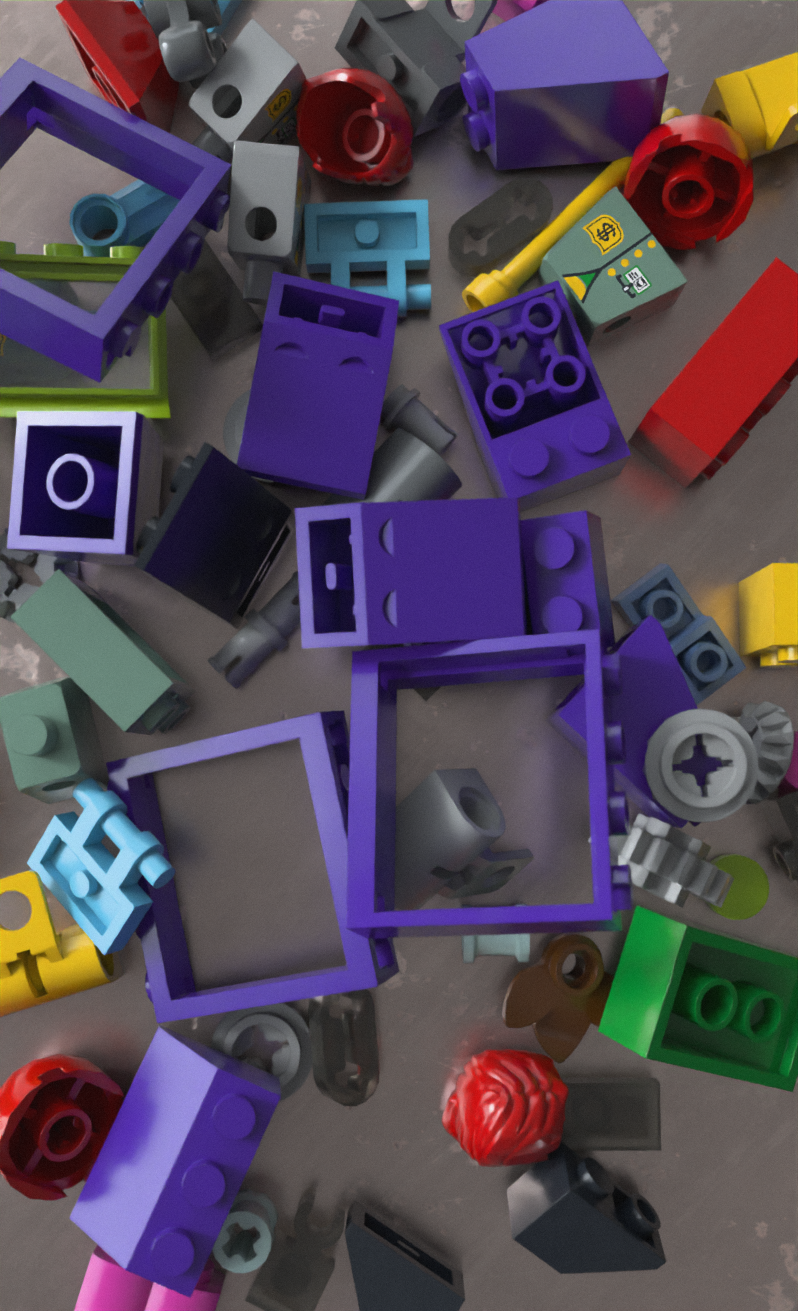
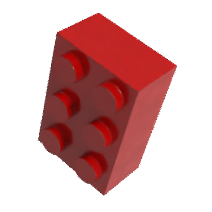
(727, 382)

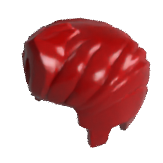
(355, 127)
(507, 1108)

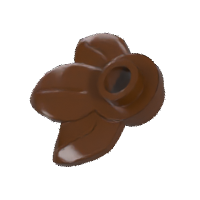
(559, 1003)

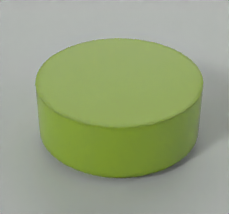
(748, 890)

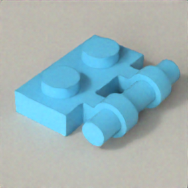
(371, 238)
(88, 879)

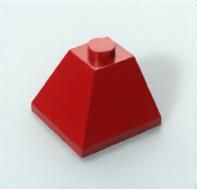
(122, 57)

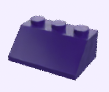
(175, 1159)

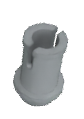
(406, 411)

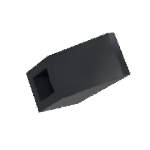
(582, 1219)

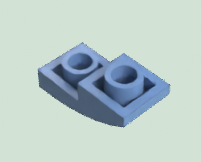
(696, 639)

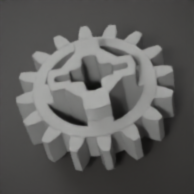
(671, 863)

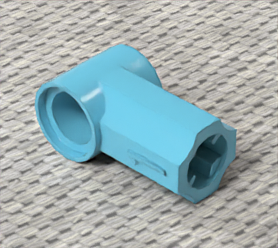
(133, 212)

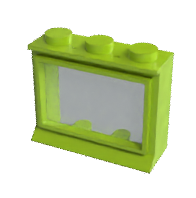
(43, 385)

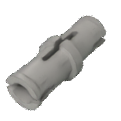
(260, 635)

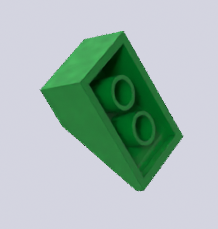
(705, 1001)

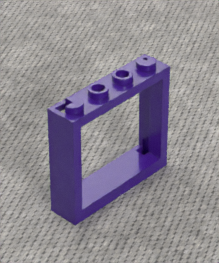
(198, 179)
(372, 781)
(167, 961)

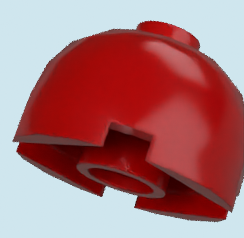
(691, 180)
(54, 1124)

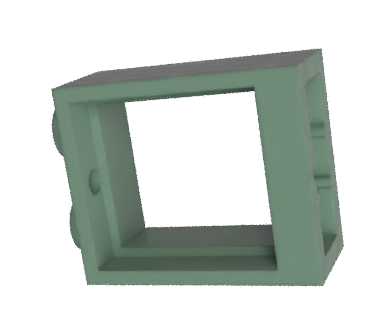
(104, 656)

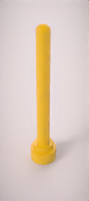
(502, 285)

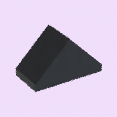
(395, 1270)

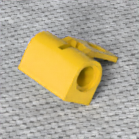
(759, 104)
(44, 963)

